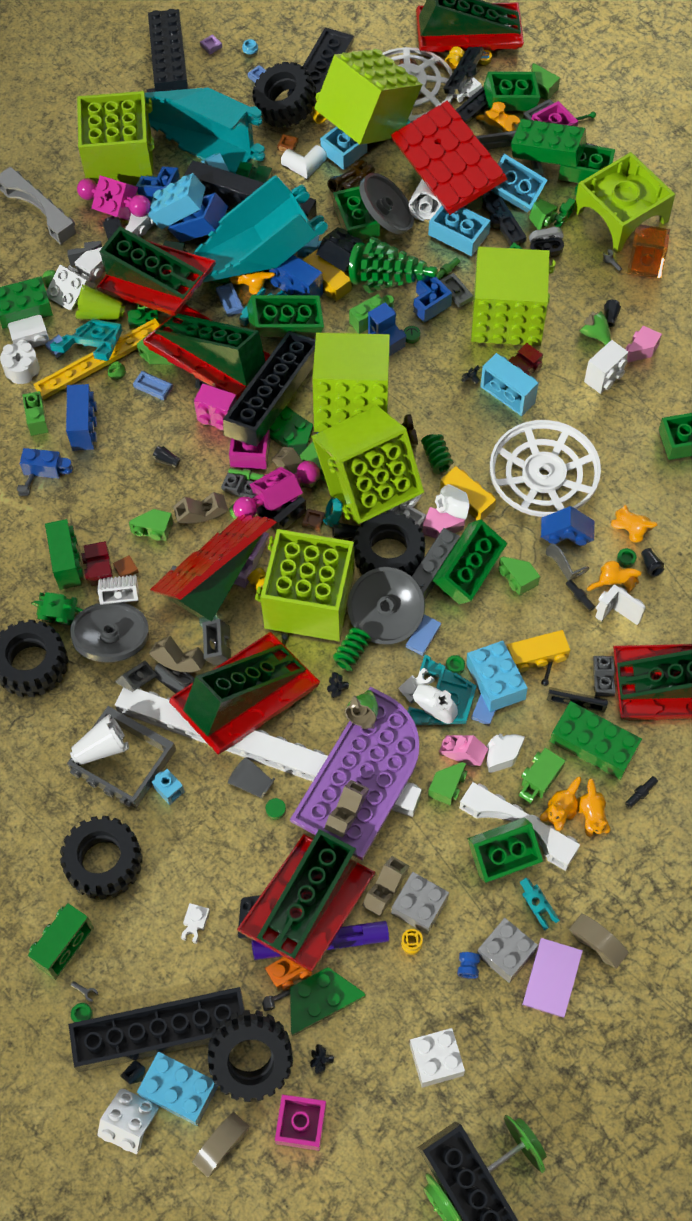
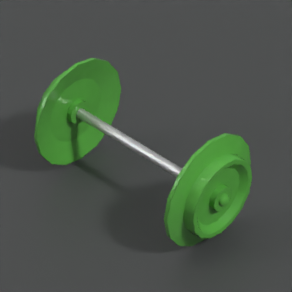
(525, 1140)

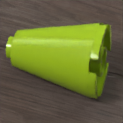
(97, 305)

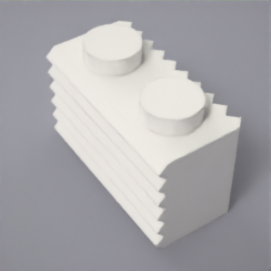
(118, 589)

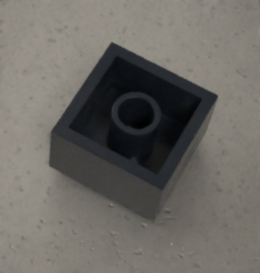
(337, 248)

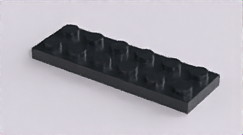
(321, 56)

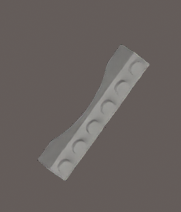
(15, 186)

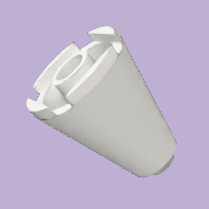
(423, 203)
(100, 742)

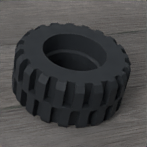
(277, 80)
(389, 527)
(46, 673)
(83, 839)
(250, 1083)

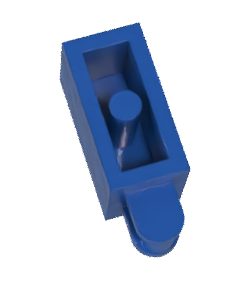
(44, 463)

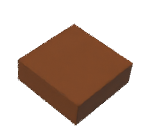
(287, 142)
(313, 519)
(125, 566)

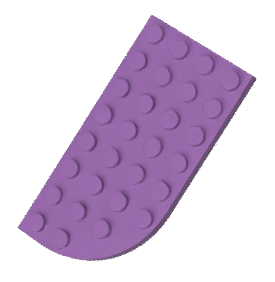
(372, 757)

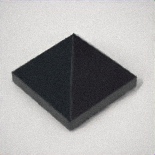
(133, 1073)

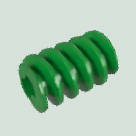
(437, 453)
(350, 648)

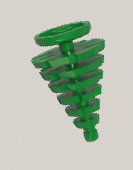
(384, 266)

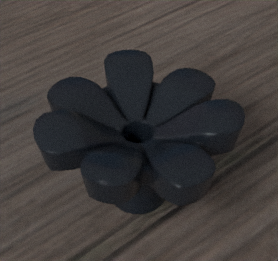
(472, 375)
(336, 685)
(320, 1059)

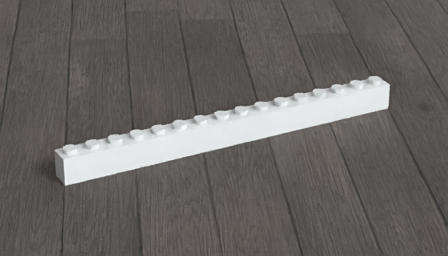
(255, 746)

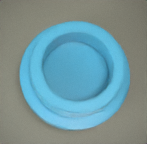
(250, 46)

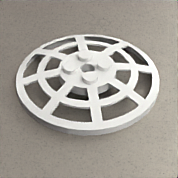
(420, 74)
(544, 460)

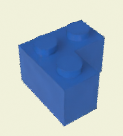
(149, 185)
(432, 298)
(383, 321)
(567, 524)

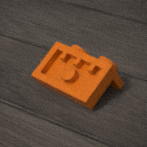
(285, 972)

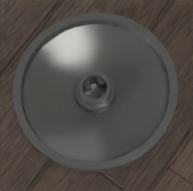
(386, 203)
(386, 605)
(109, 632)

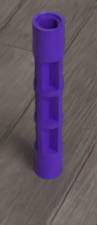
(347, 937)

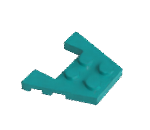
(93, 333)
(461, 693)

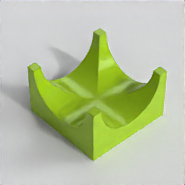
(625, 197)

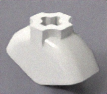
(453, 502)
(436, 703)
(503, 751)

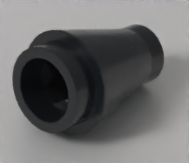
(611, 311)
(164, 456)
(343, 531)
(653, 564)

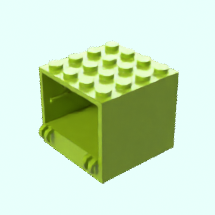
(367, 95)
(115, 136)
(510, 295)
(349, 376)
(368, 464)
(307, 584)

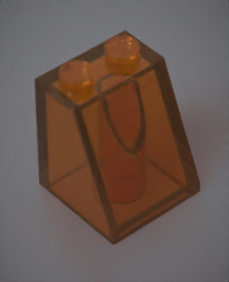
(648, 251)

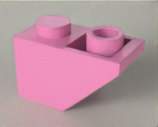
(643, 345)
(437, 521)
(464, 749)

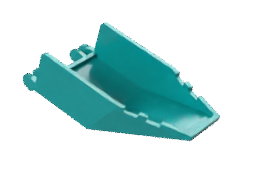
(207, 124)
(261, 231)

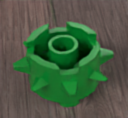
(56, 607)

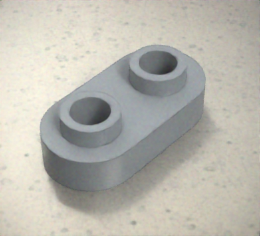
(553, 232)

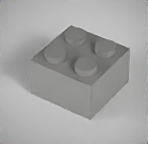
(420, 903)
(507, 950)

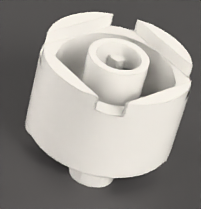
(19, 362)

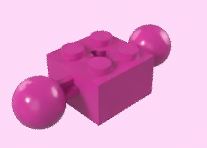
(114, 197)
(277, 489)

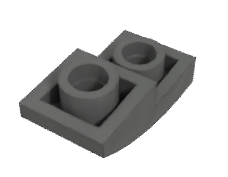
(74, 254)
(237, 485)
(603, 675)

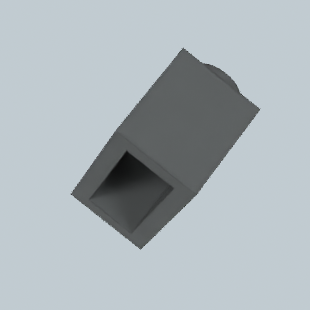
(219, 633)

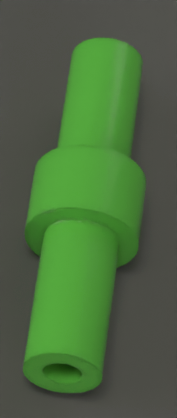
(447, 268)
(248, 474)

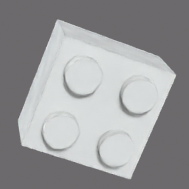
(606, 367)
(437, 1057)

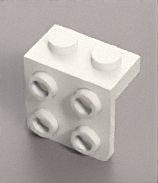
(67, 285)
(29, 330)
(621, 602)
(127, 1120)

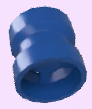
(468, 965)

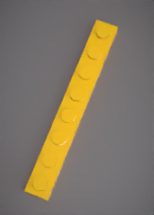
(87, 365)

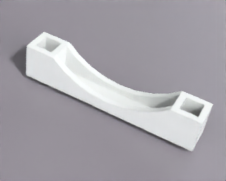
(91, 261)
(484, 804)

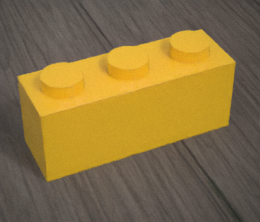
(335, 282)
(480, 501)
(539, 650)

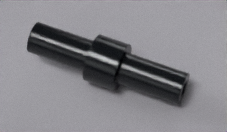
(580, 595)
(641, 792)

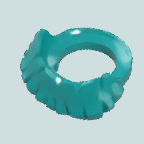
(337, 512)

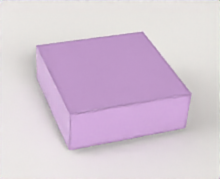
(211, 44)

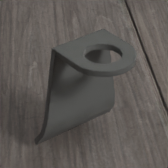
(557, 554)
(250, 778)

